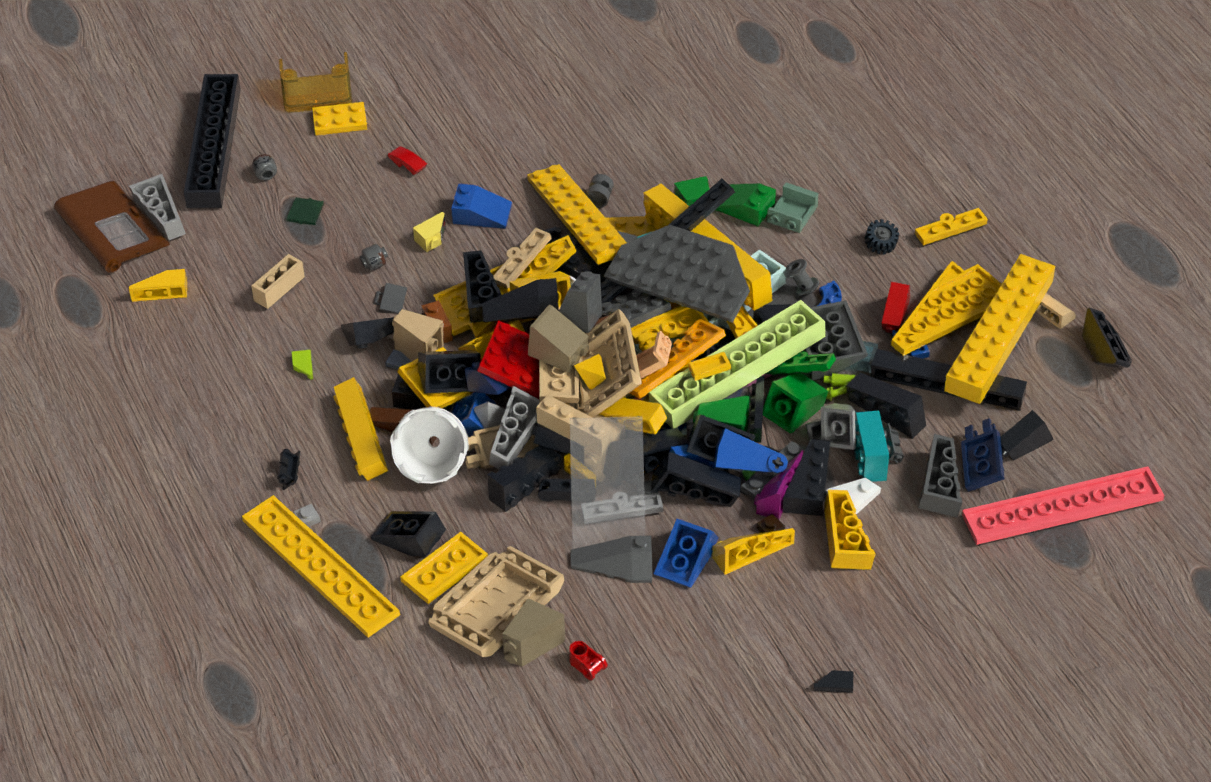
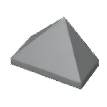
(489, 414)

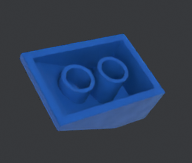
(479, 207)
(685, 553)

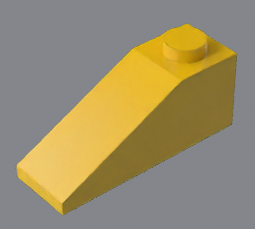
(164, 285)

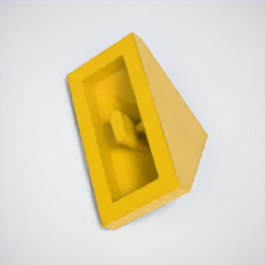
(591, 371)

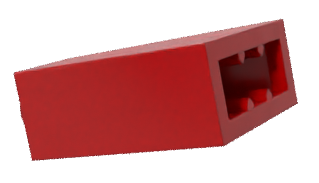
(896, 307)

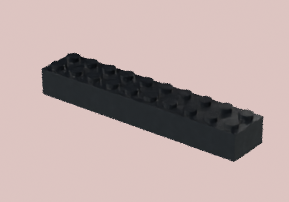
(212, 141)

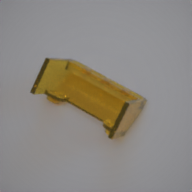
(315, 91)

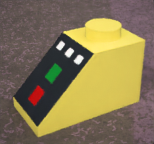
(430, 232)

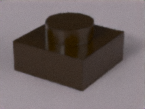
(770, 524)

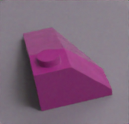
(771, 497)

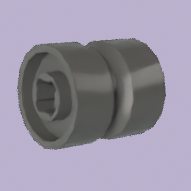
(600, 190)

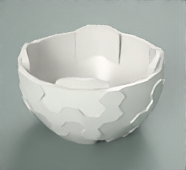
(416, 455)

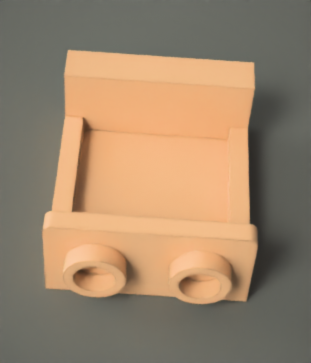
(654, 357)

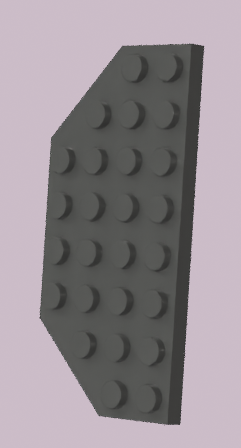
(683, 270)

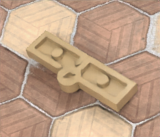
(520, 258)

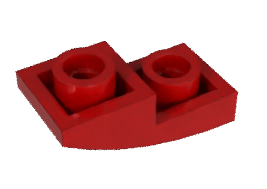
(403, 156)

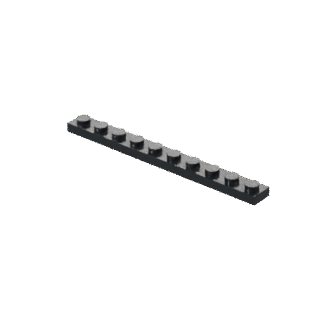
(687, 220)

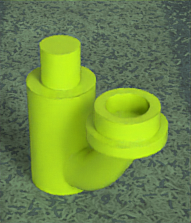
(837, 380)

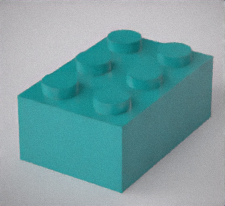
(871, 446)

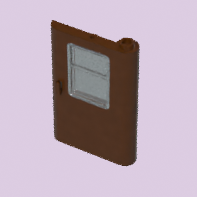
(109, 224)

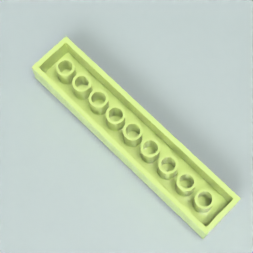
(749, 358)

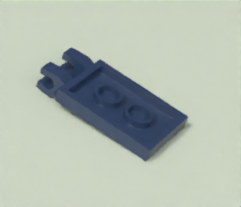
(982, 456)

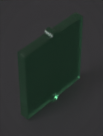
(305, 211)

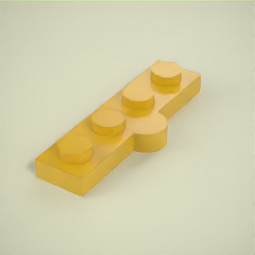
(950, 226)

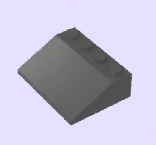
(840, 338)

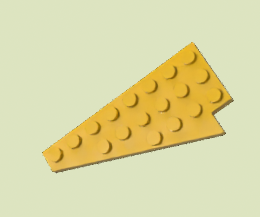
(455, 298)
(950, 303)

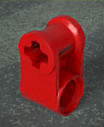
(589, 661)

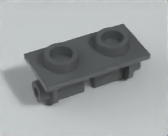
(893, 443)

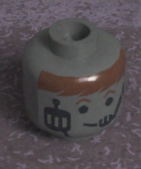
(264, 167)
(373, 257)

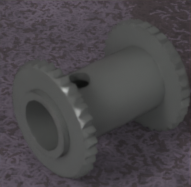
(797, 271)

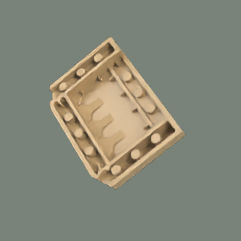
(615, 344)
(490, 598)

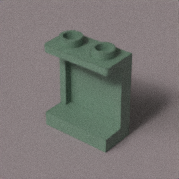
(793, 208)

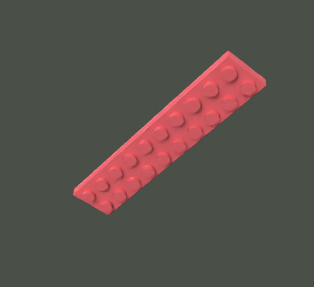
(1062, 505)

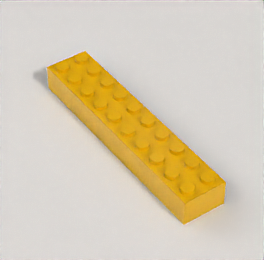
(664, 207)
(999, 329)

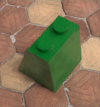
(793, 401)
(728, 411)

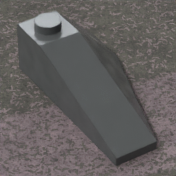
(621, 557)

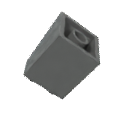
(583, 301)

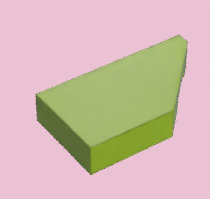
(303, 362)

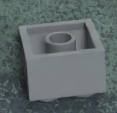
(838, 425)

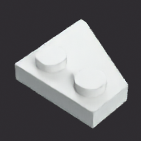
(860, 491)

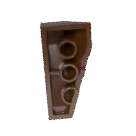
(389, 418)

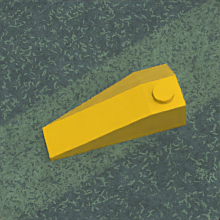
(743, 550)

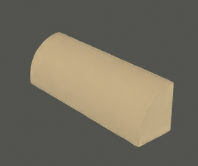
(1055, 311)

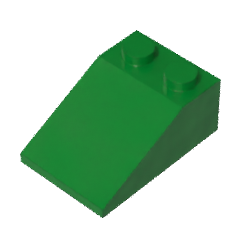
(749, 202)

